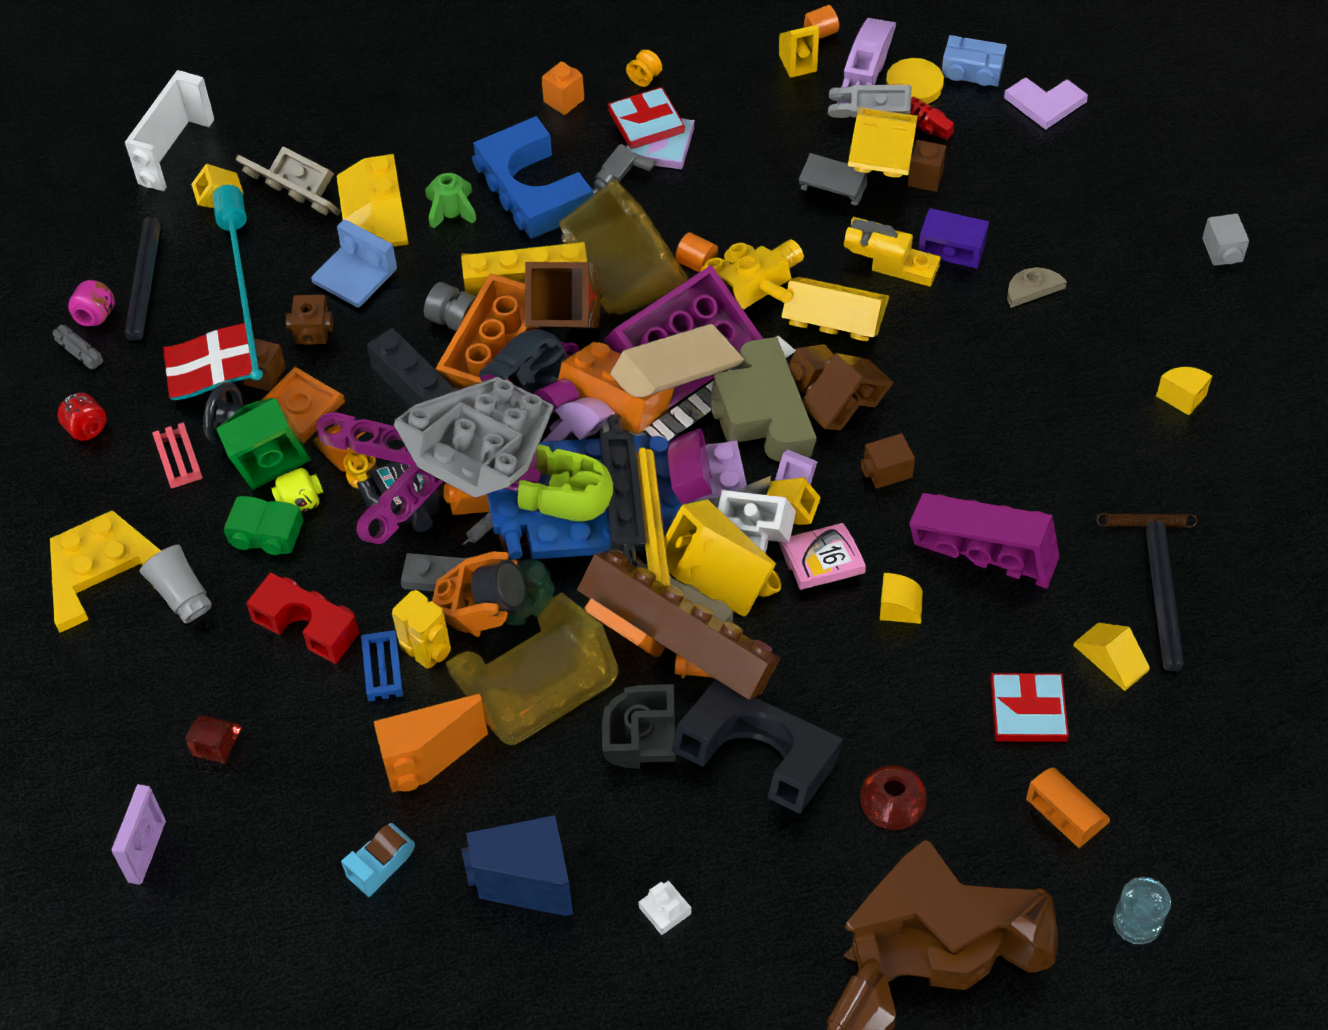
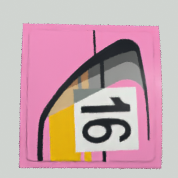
(822, 556)

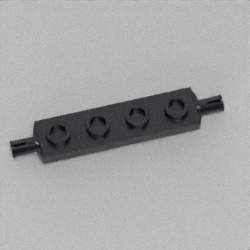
(625, 507)

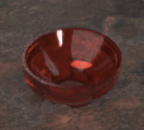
(889, 810)

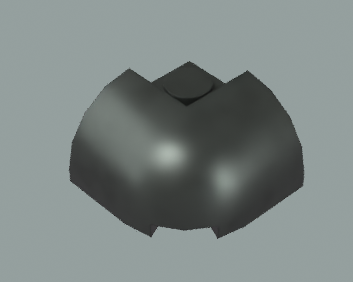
(639, 726)

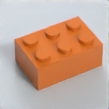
(591, 376)

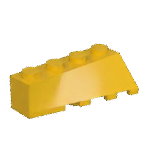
(512, 262)

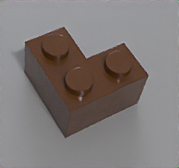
(842, 388)

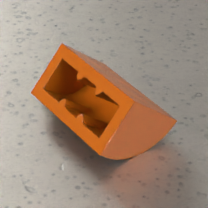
(1066, 806)

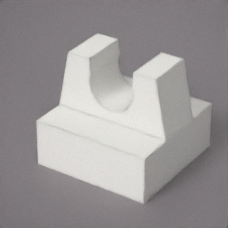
(664, 907)

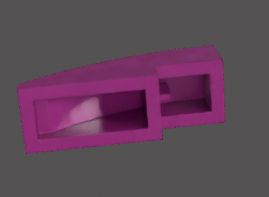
(689, 466)

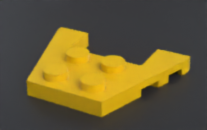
(89, 557)

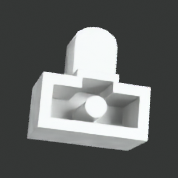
(759, 516)

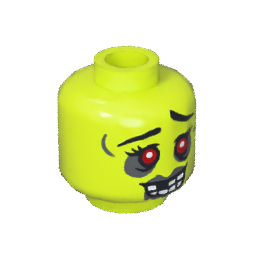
(298, 489)

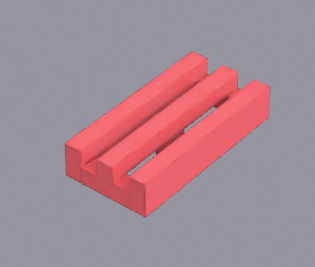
(171, 435)

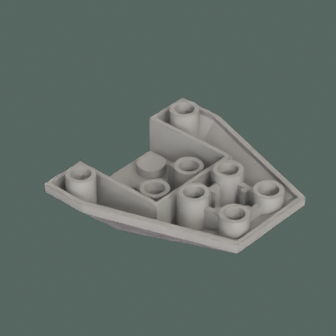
(476, 435)

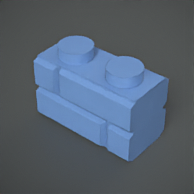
(973, 60)

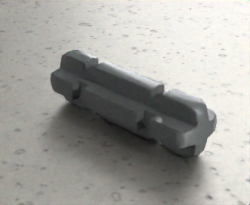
(77, 346)

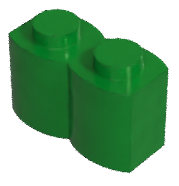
(263, 525)

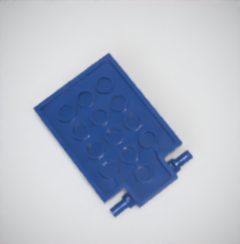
(560, 537)

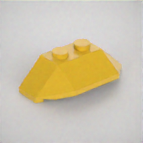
(373, 198)

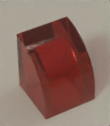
(212, 738)

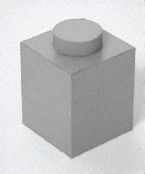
(1225, 239)

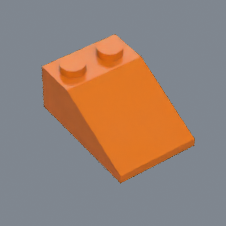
(429, 740)

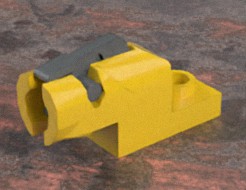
(891, 251)

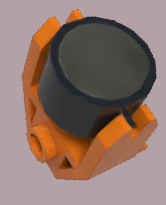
(488, 585)

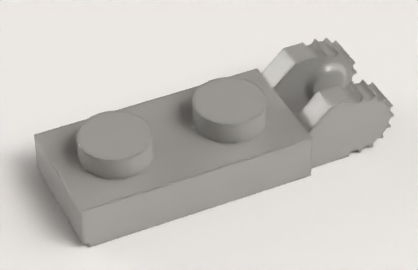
(879, 97)

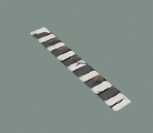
(692, 408)

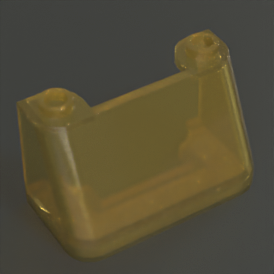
(626, 246)
(542, 675)

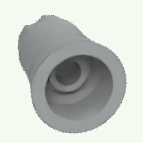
(177, 583)

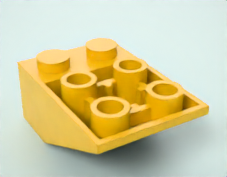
(882, 142)
(716, 556)

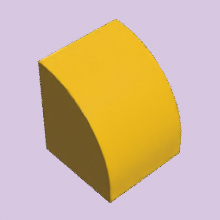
(209, 180)
(1184, 388)
(800, 495)
(900, 599)

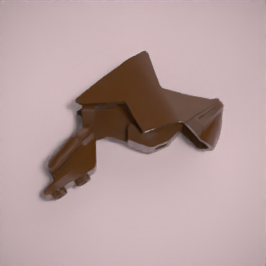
(937, 930)

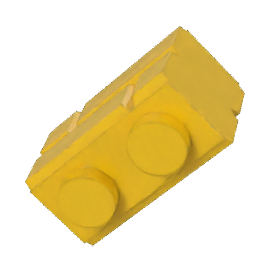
(421, 629)

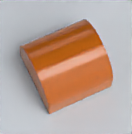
(825, 19)
(695, 251)

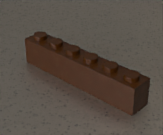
(679, 624)

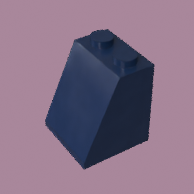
(520, 866)

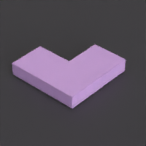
(1042, 106)

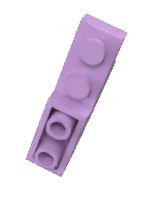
(868, 53)

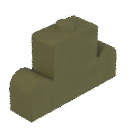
(763, 402)

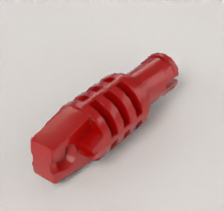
(931, 119)

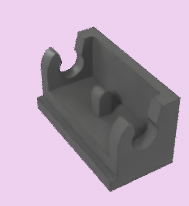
(833, 177)

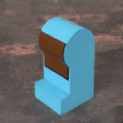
(378, 859)

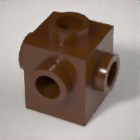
(309, 319)

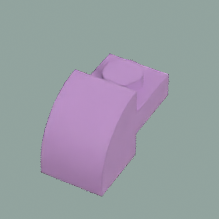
(580, 419)

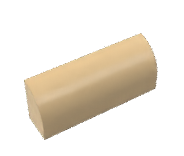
(674, 361)

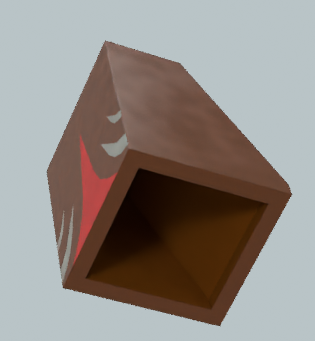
(562, 295)

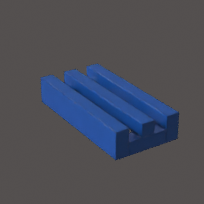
(385, 689)

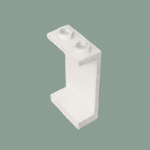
(180, 102)

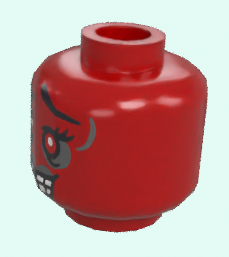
(80, 414)

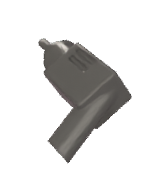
(618, 165)

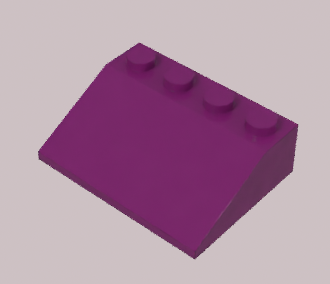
(689, 306)

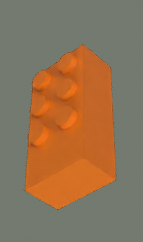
(486, 329)

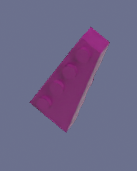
(988, 534)

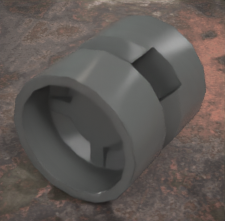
(447, 305)

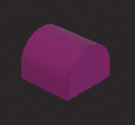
(558, 393)

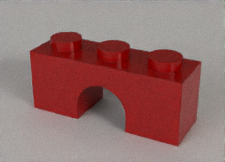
(282, 602)

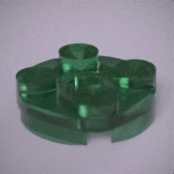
(539, 591)

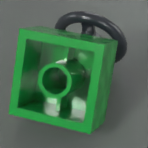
(254, 435)

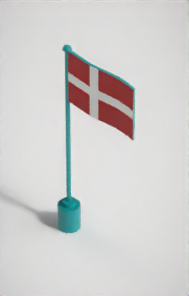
(226, 352)

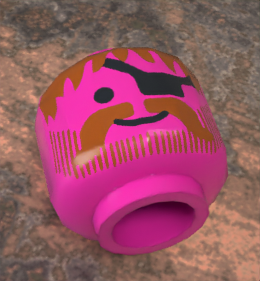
(91, 303)

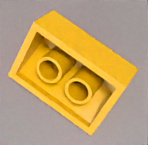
(835, 308)

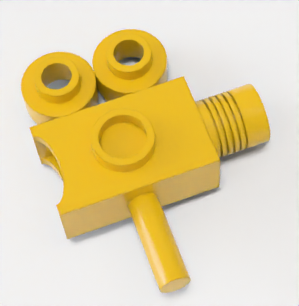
(757, 272)

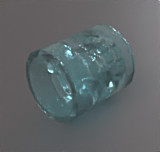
(1141, 910)

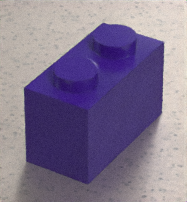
(954, 237)

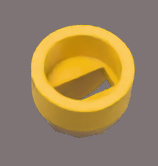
(771, 586)

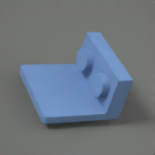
(357, 266)

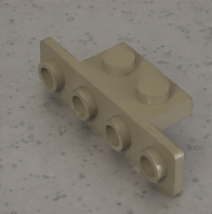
(298, 175)

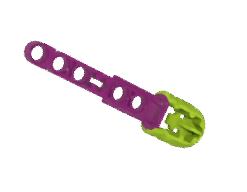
(577, 488)

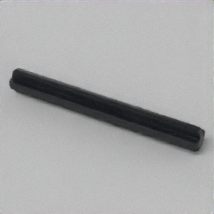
(142, 279)
(1164, 596)

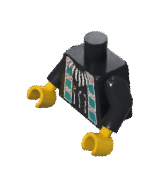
(383, 477)

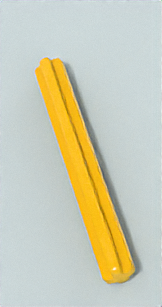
(652, 516)

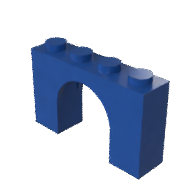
(533, 207)

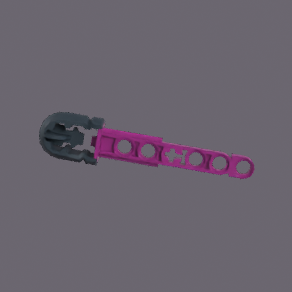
(534, 362)

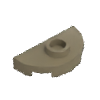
(1033, 284)

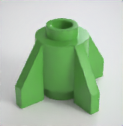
(449, 199)

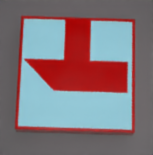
(646, 118)
(1029, 707)

